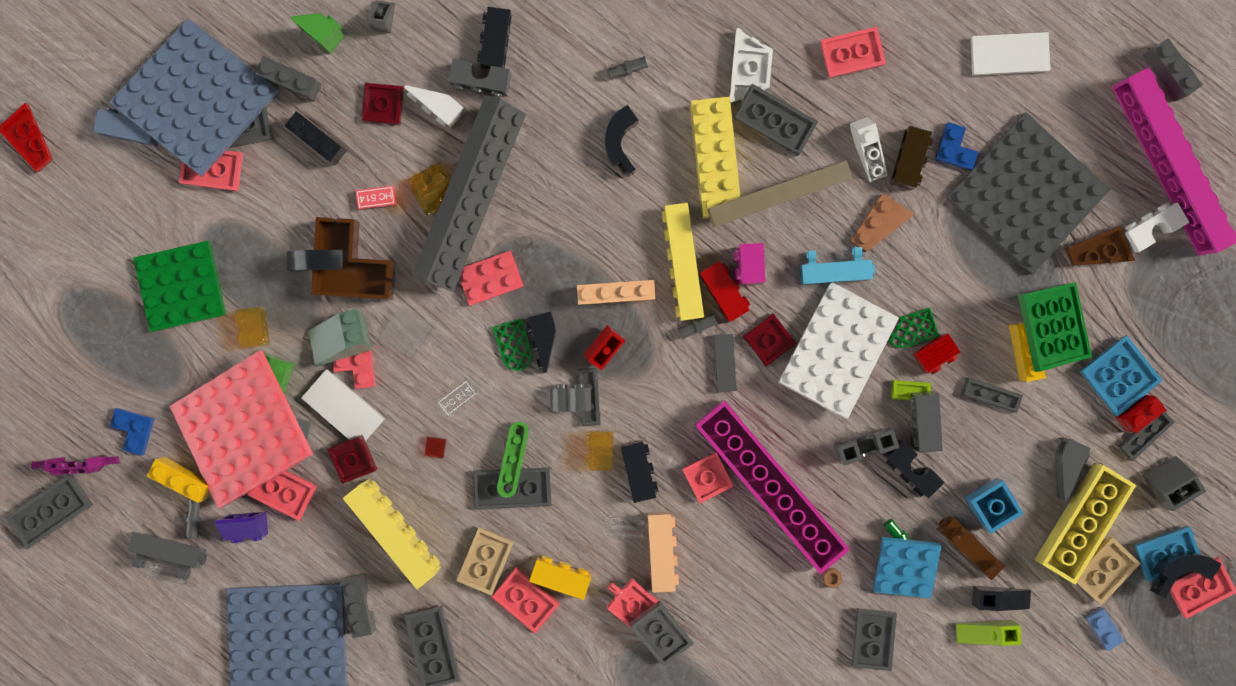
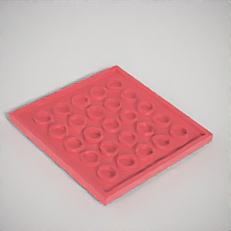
(240, 429)

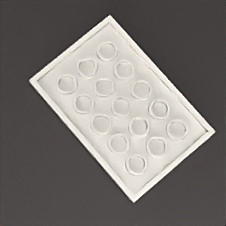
(838, 350)

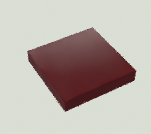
(382, 103)
(769, 340)
(352, 459)

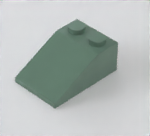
(339, 337)

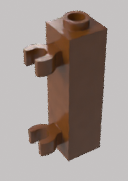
(970, 547)

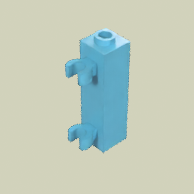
(836, 271)

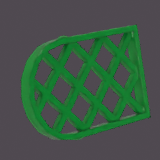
(936, 334)
(515, 349)

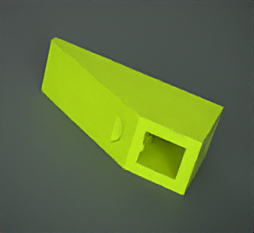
(989, 633)

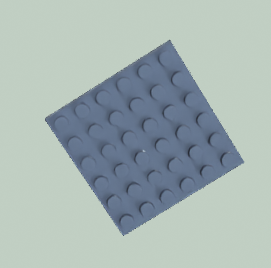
(194, 97)
(287, 635)

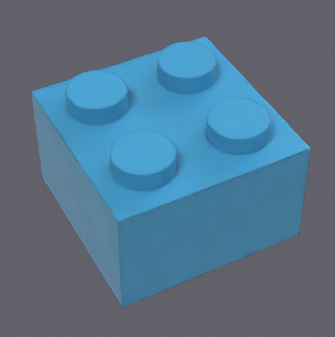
(993, 505)

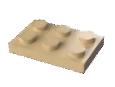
(485, 561)
(1107, 570)

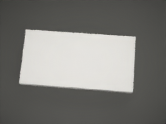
(1010, 53)
(342, 407)

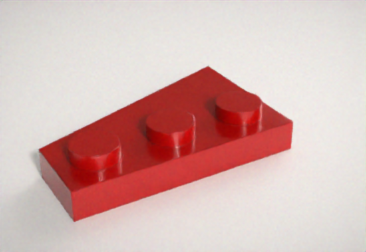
(25, 136)

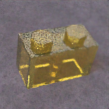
(252, 327)
(600, 450)

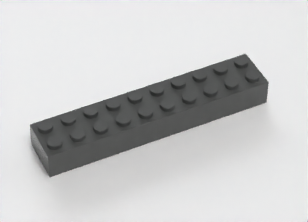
(469, 193)

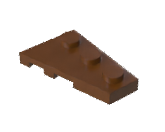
(1102, 248)

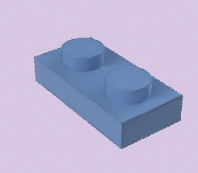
(1104, 629)

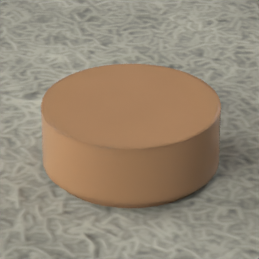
(831, 578)

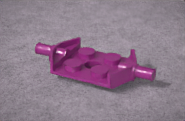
(60, 466)

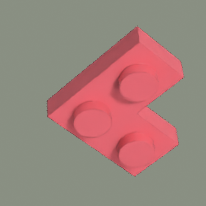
(362, 369)

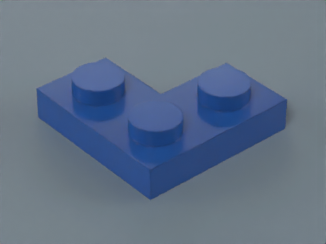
(952, 152)
(138, 429)

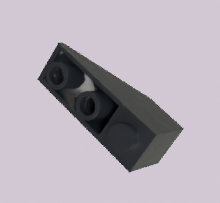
(544, 334)
(1000, 598)

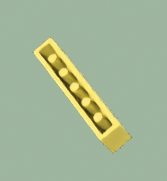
(683, 261)

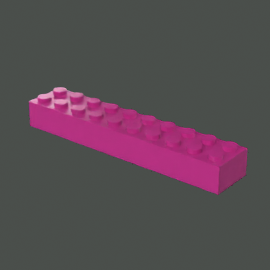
(1174, 162)
(772, 486)

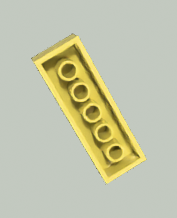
(714, 152)
(1085, 522)
(393, 533)

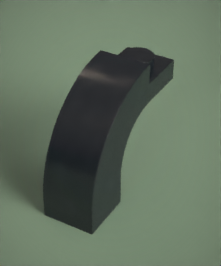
(617, 128)
(314, 260)
(1179, 563)

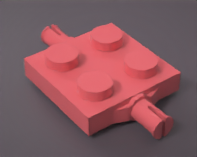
(630, 601)

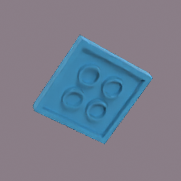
(1121, 375)
(906, 567)

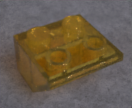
(430, 187)

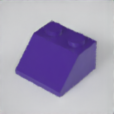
(243, 526)

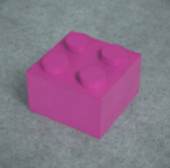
(749, 264)

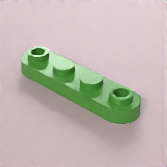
(513, 459)

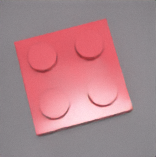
(707, 477)

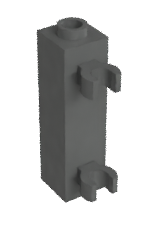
(166, 550)

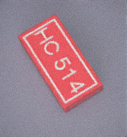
(376, 197)

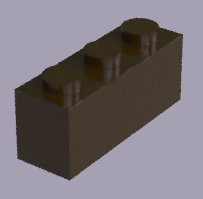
(911, 158)

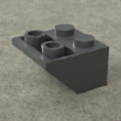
(1173, 484)

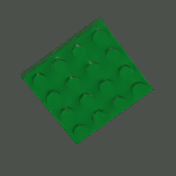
(179, 286)
(1055, 326)

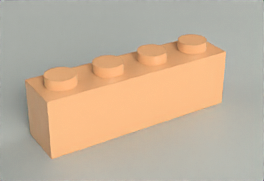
(616, 292)
(661, 551)

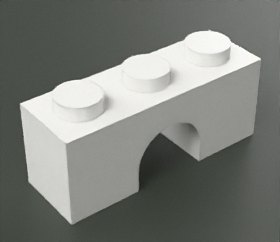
(1168, 218)

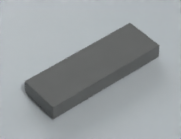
(725, 363)
(589, 377)
(991, 395)
(1140, 441)

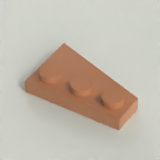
(880, 222)

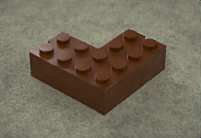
(358, 276)

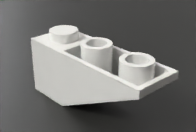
(441, 105)
(869, 148)

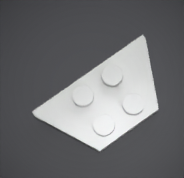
(750, 65)

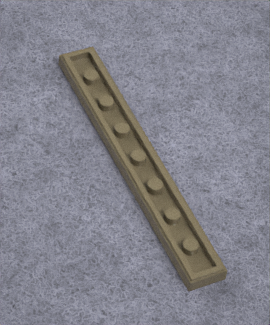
(779, 193)

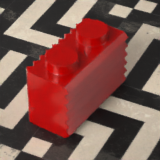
(604, 347)
(936, 354)
(1141, 413)

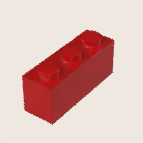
(725, 291)

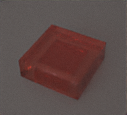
(435, 447)

